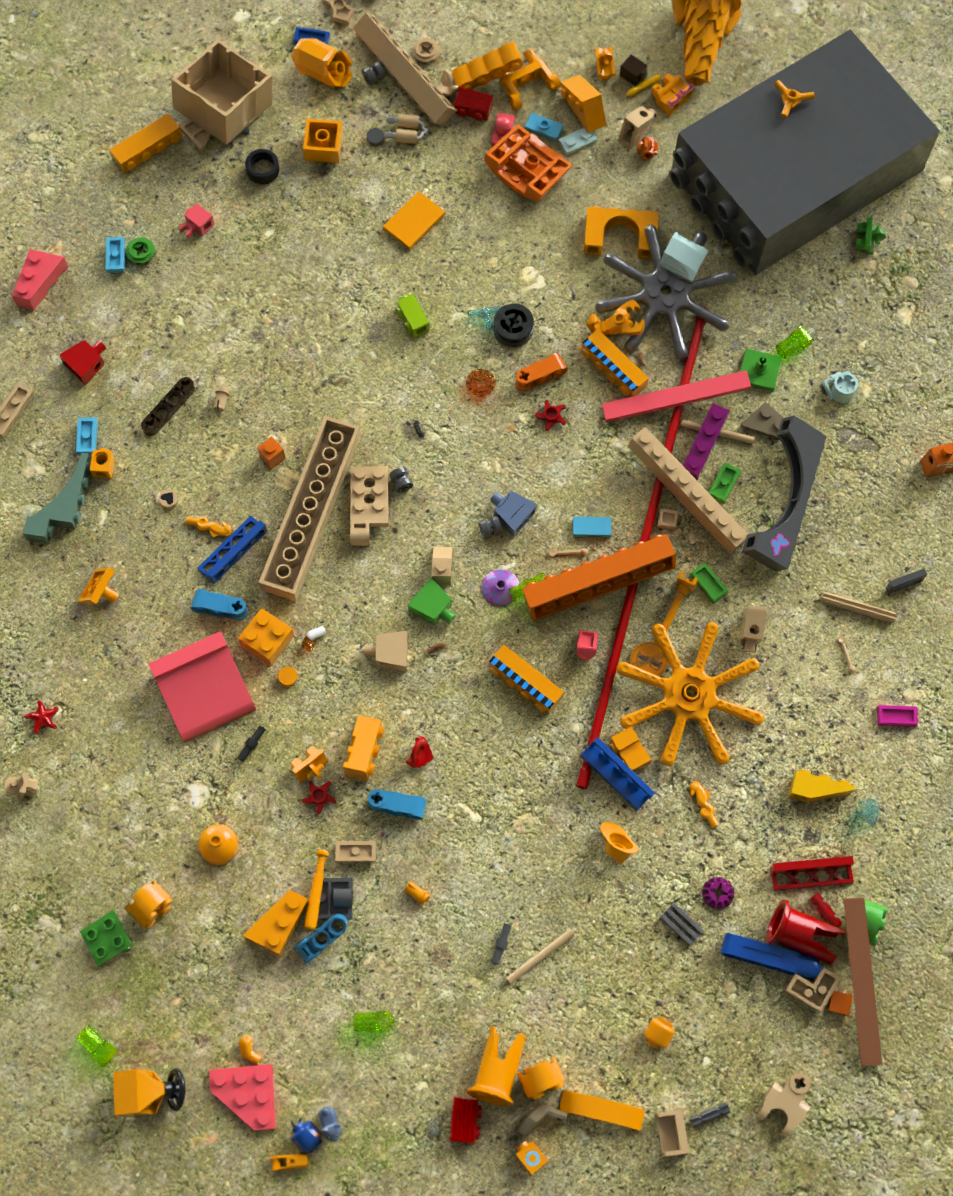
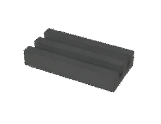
(906, 581)

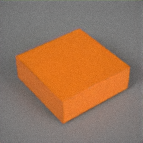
(840, 1003)

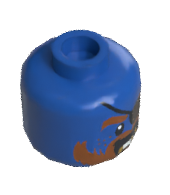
(306, 1136)

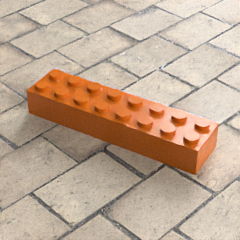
(599, 577)

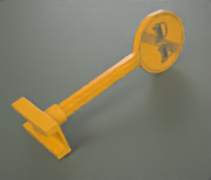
(649, 654)

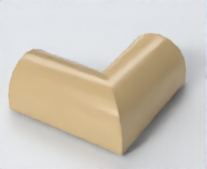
(815, 994)

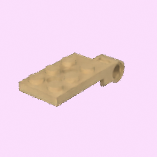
(364, 514)

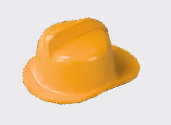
(618, 843)

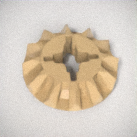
(425, 44)

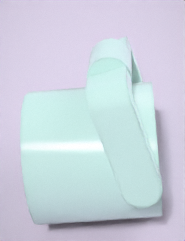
(843, 387)

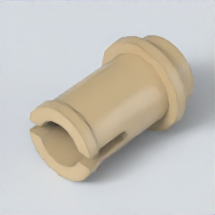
(221, 397)

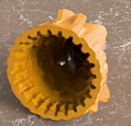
(704, 27)

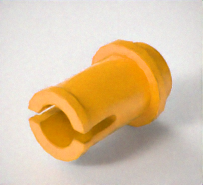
(417, 893)

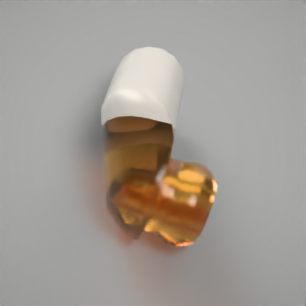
(311, 636)

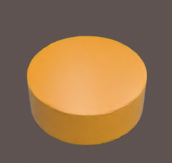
(287, 676)

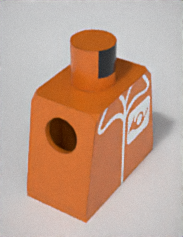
(942, 460)

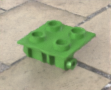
(106, 938)

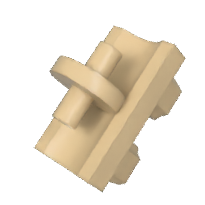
(22, 786)

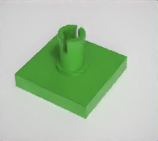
(761, 369)

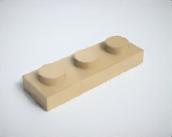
(13, 407)

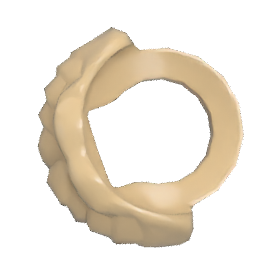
(446, 84)

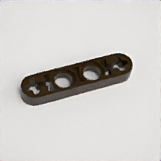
(169, 407)

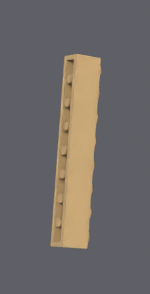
(404, 69)
(688, 490)

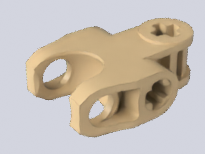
(788, 1101)

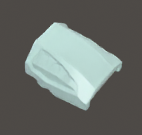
(683, 257)

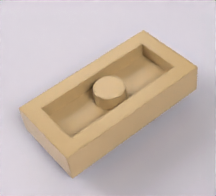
(355, 851)

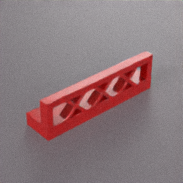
(812, 865)

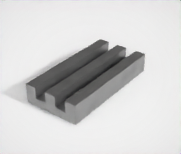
(669, 912)

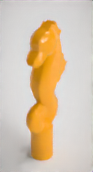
(215, 529)
(702, 796)

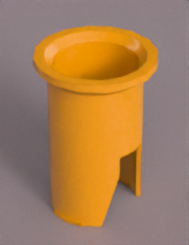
(496, 1075)

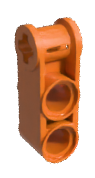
(540, 372)

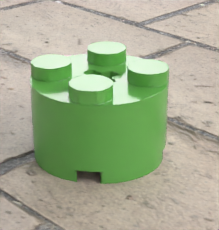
(875, 920)

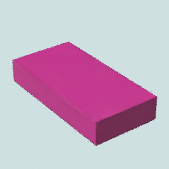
(897, 716)

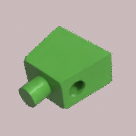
(432, 604)

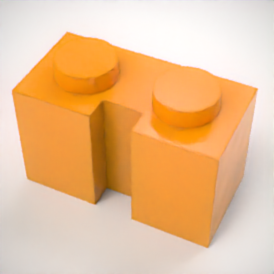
(630, 750)

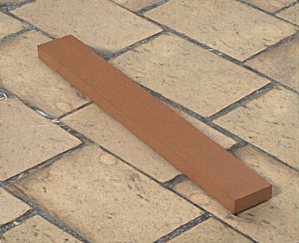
(862, 981)

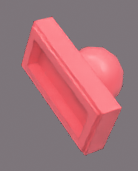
(503, 125)
(586, 645)

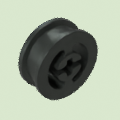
(521, 331)

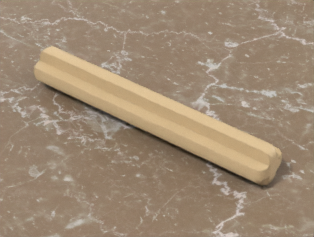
(858, 607)

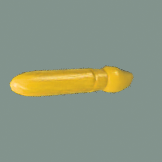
(634, 90)

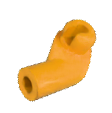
(246, 1050)

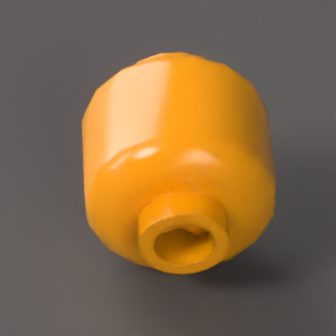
(659, 1033)

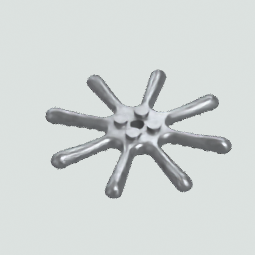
(663, 304)

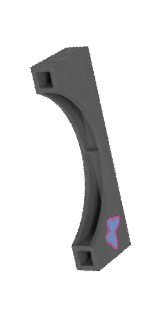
(803, 449)

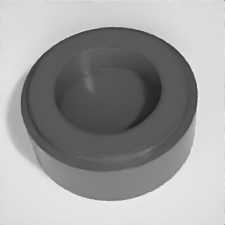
(375, 137)

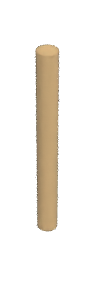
(724, 433)
(540, 956)

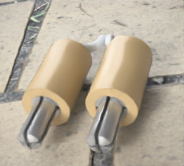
(405, 121)

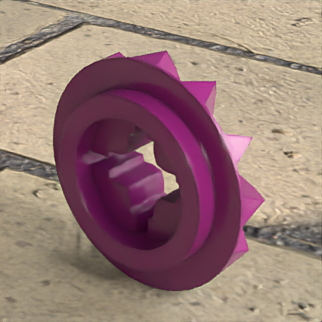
(710, 897)

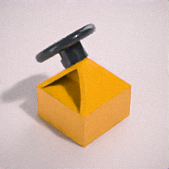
(142, 1092)

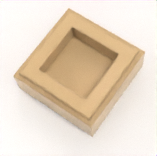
(667, 519)

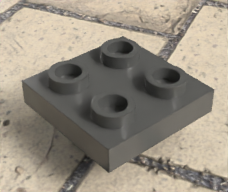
(336, 898)

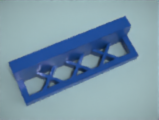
(235, 552)
(617, 774)

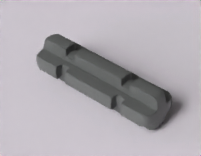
(710, 1115)

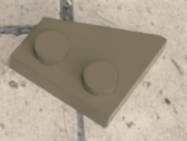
(764, 421)

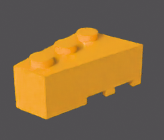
(584, 102)
(363, 748)
(278, 924)

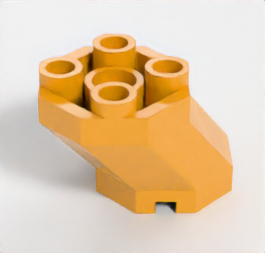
(322, 62)

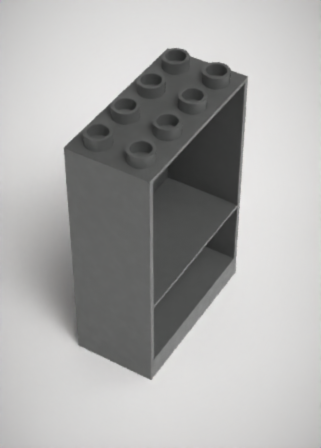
(790, 179)

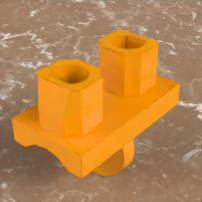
(605, 63)
(310, 766)

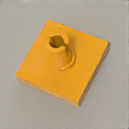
(98, 587)

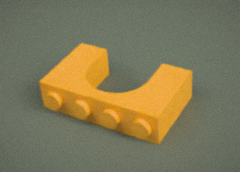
(601, 219)

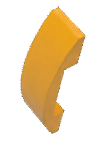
(602, 1110)

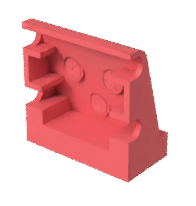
(202, 686)

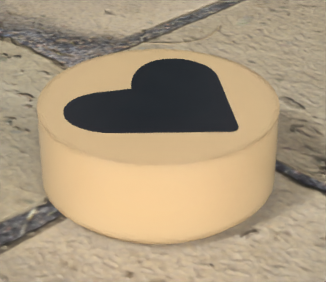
(168, 499)

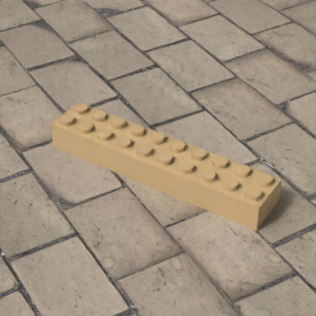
(310, 508)

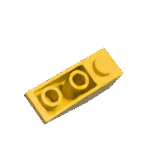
(814, 788)

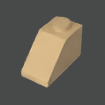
(442, 565)

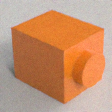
(271, 452)

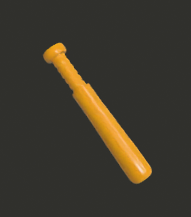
(315, 894)

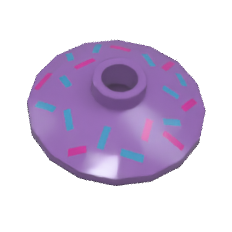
(497, 595)

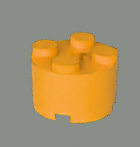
(149, 904)
(541, 1077)

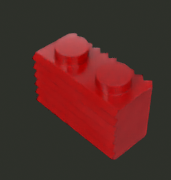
(473, 104)
(464, 1120)

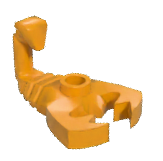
(618, 322)

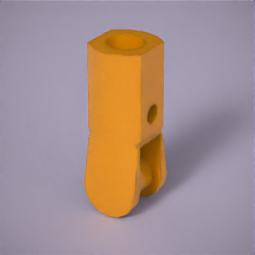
(293, 1161)

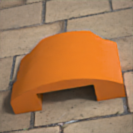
(526, 164)

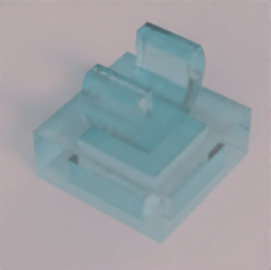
(870, 811)

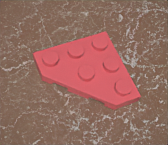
(247, 1093)

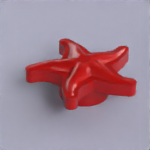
(551, 415)
(42, 717)
(319, 796)

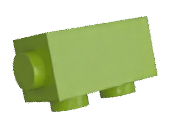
(413, 315)

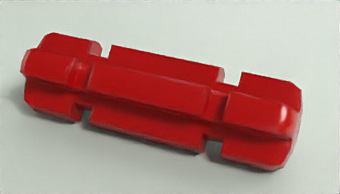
(825, 910)

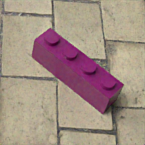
(706, 440)

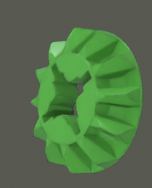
(138, 244)

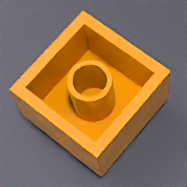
(322, 140)
(266, 637)

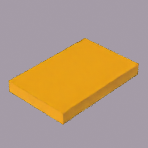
(414, 220)

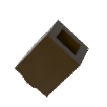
(633, 70)

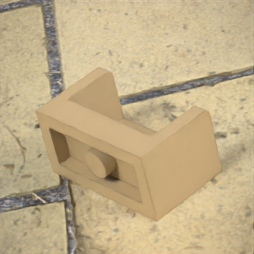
(672, 1133)

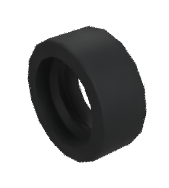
(262, 178)

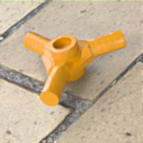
(791, 98)

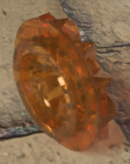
(478, 375)

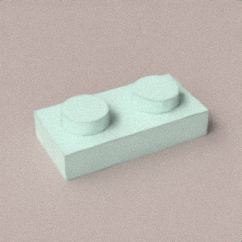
(577, 141)

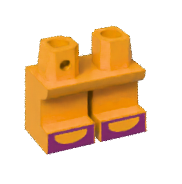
(673, 94)

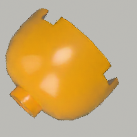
(218, 844)

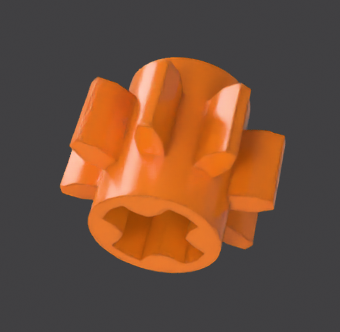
(647, 148)

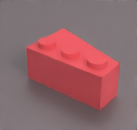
(36, 278)

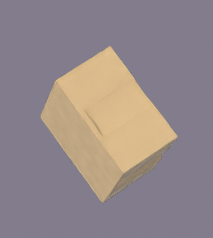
(222, 91)

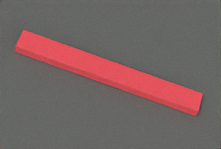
(676, 396)

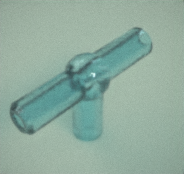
(486, 312)

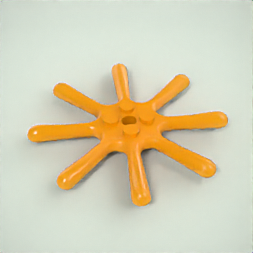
(680, 703)

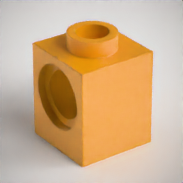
(104, 470)

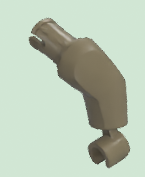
(536, 1116)

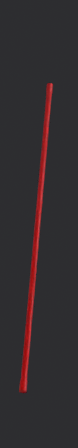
(585, 771)

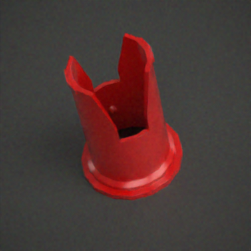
(797, 931)

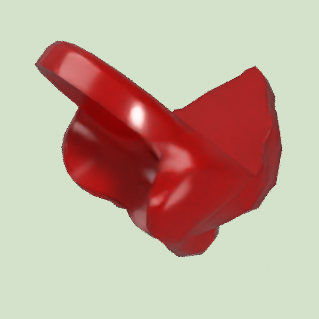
(420, 754)

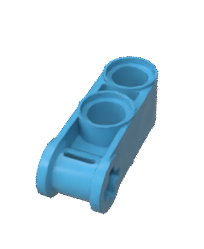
(219, 605)
(397, 804)
(310, 946)

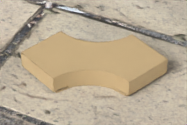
(341, 11)

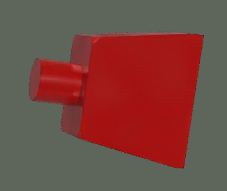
(84, 360)

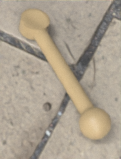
(552, 553)
(841, 640)

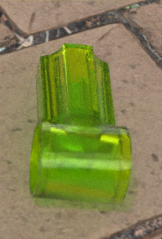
(797, 340)
(371, 1021)
(101, 1049)

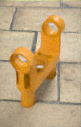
(526, 74)

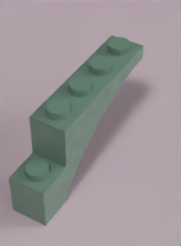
(63, 509)

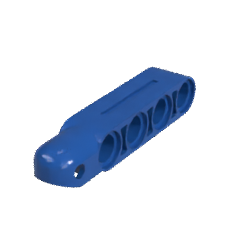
(770, 956)

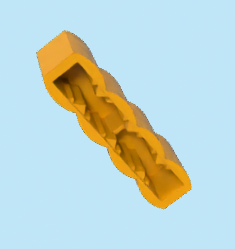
(488, 67)

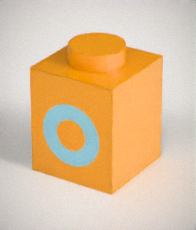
(530, 1157)

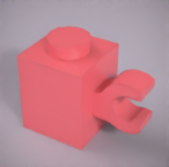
(197, 220)

